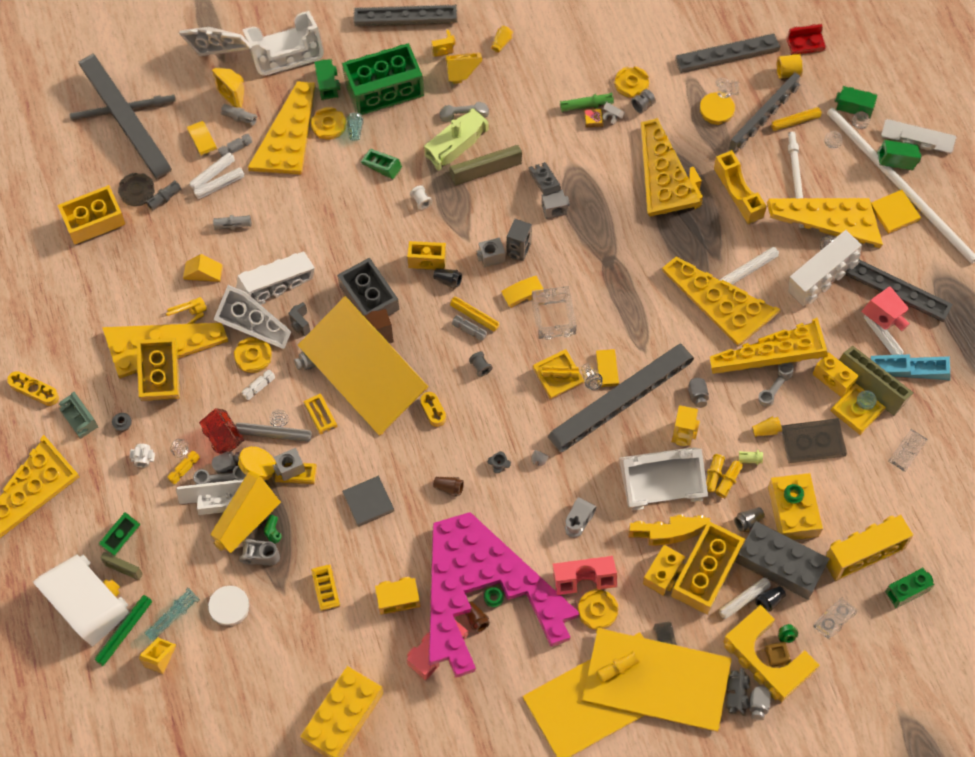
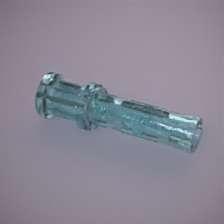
(171, 615)

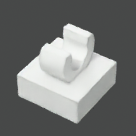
(614, 111)

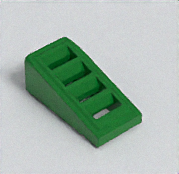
(390, 170)

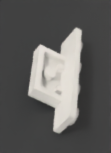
(923, 137)
(210, 497)

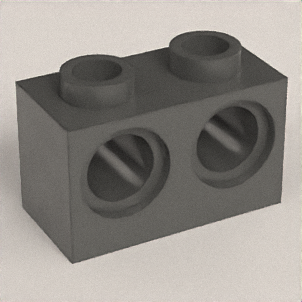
(519, 239)

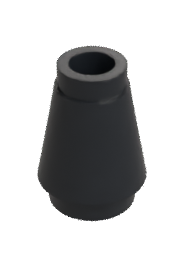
(448, 276)
(770, 598)

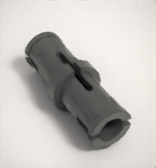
(163, 195)

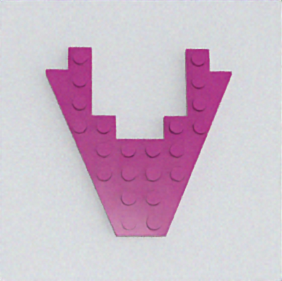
(472, 558)

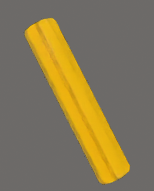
(796, 119)
(474, 313)

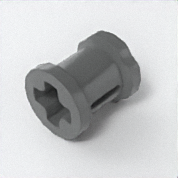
(480, 364)

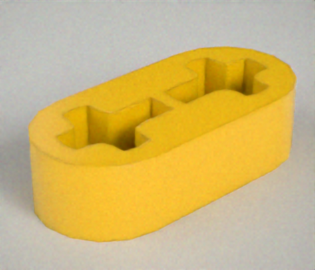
(429, 411)

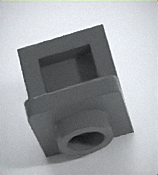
(297, 321)

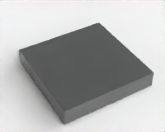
(368, 501)

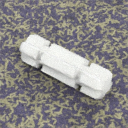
(258, 384)

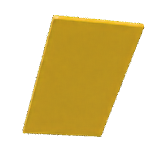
(362, 366)
(666, 684)
(567, 720)

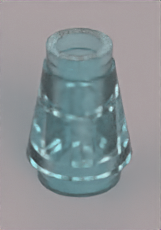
(354, 125)

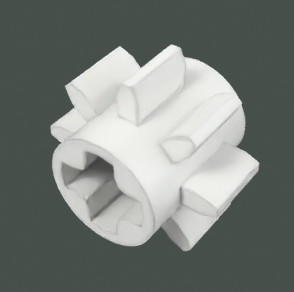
(142, 455)

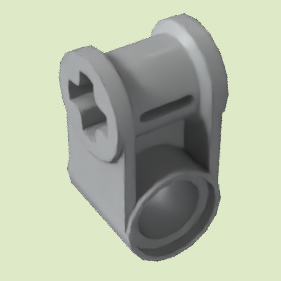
(579, 516)
(255, 552)

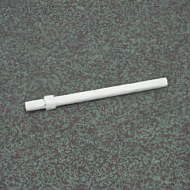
(793, 149)

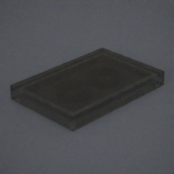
(813, 440)

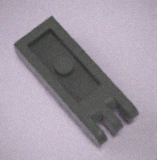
(545, 179)

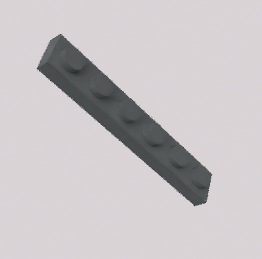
(405, 15)
(727, 53)
(764, 112)
(907, 292)

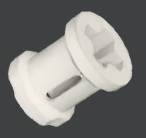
(421, 197)

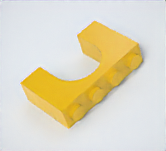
(779, 681)

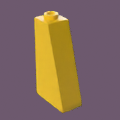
(244, 512)

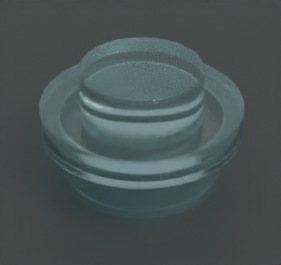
(866, 400)

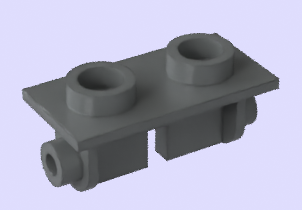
(739, 684)

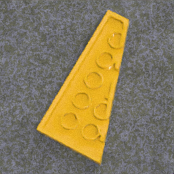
(287, 138)
(665, 178)
(830, 216)
(725, 304)
(189, 337)
(781, 347)
(34, 484)

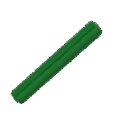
(123, 630)

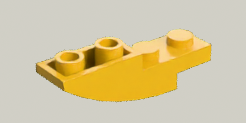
(677, 530)

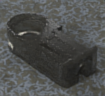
(665, 633)

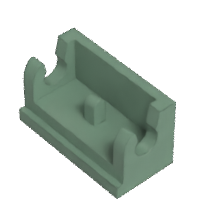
(77, 415)

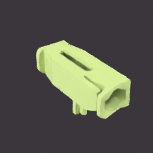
(455, 138)

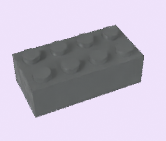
(782, 560)

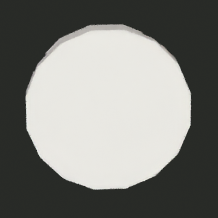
(229, 605)

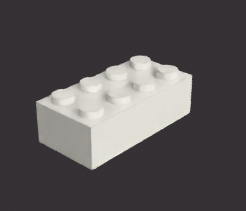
(824, 268)

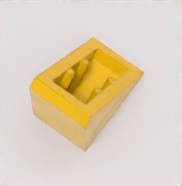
(202, 269)
(157, 655)

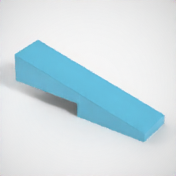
(920, 367)

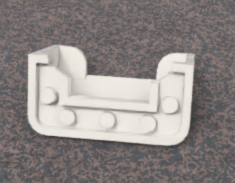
(285, 48)
(663, 476)
(82, 599)

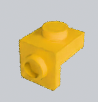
(443, 46)

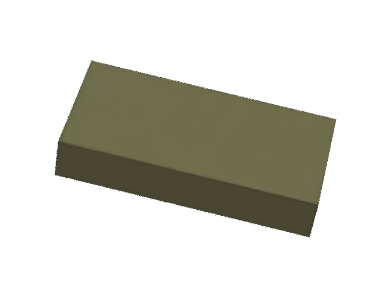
(121, 566)

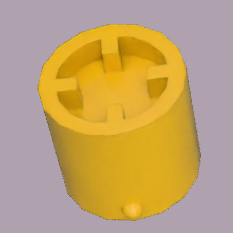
(788, 65)

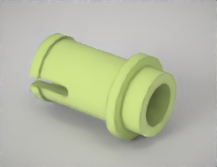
(751, 457)

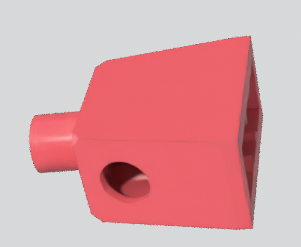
(887, 310)

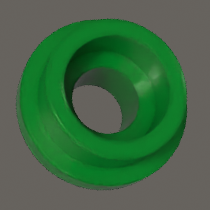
(795, 489)
(493, 591)
(788, 633)

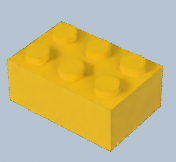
(91, 214)
(158, 369)
(799, 519)

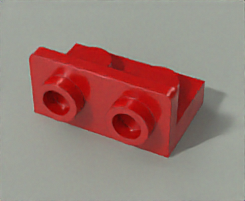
(806, 39)

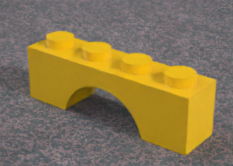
(749, 203)

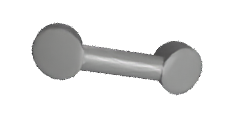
(448, 111)
(785, 372)
(202, 476)

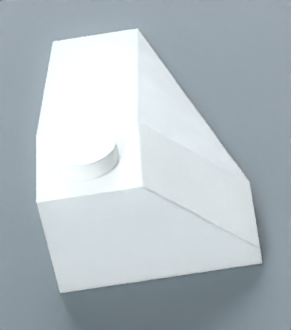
(214, 41)
(248, 316)

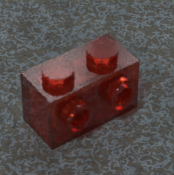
(221, 431)

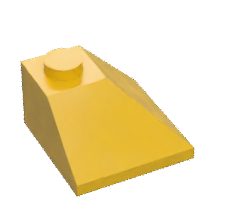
(461, 66)
(229, 85)

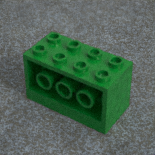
(383, 79)

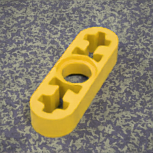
(37, 395)

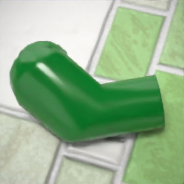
(270, 530)

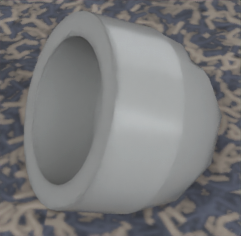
(540, 457)

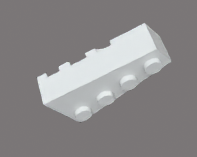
(276, 277)

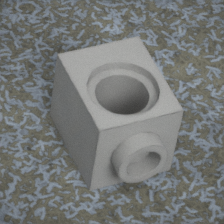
(554, 204)
(495, 246)
(291, 456)

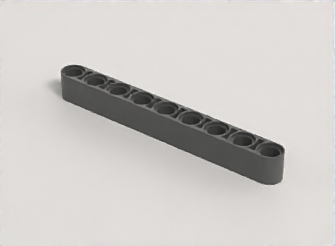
(125, 116)
(620, 398)

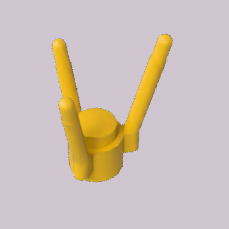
(195, 306)

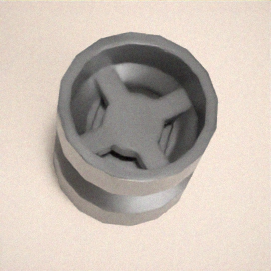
(642, 101)

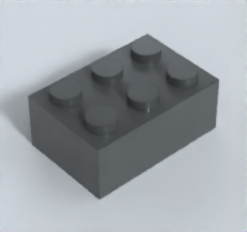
(368, 288)

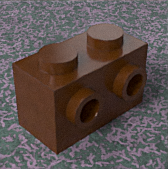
(382, 323)

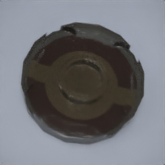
(136, 189)

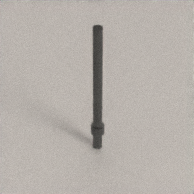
(156, 100)

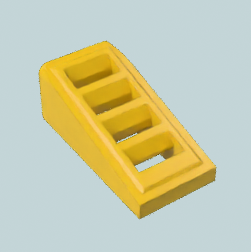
(320, 571)

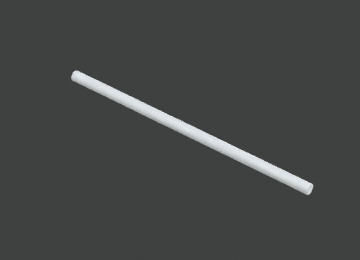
(902, 185)

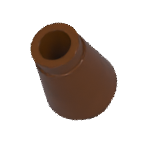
(450, 485)
(477, 618)

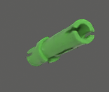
(586, 102)

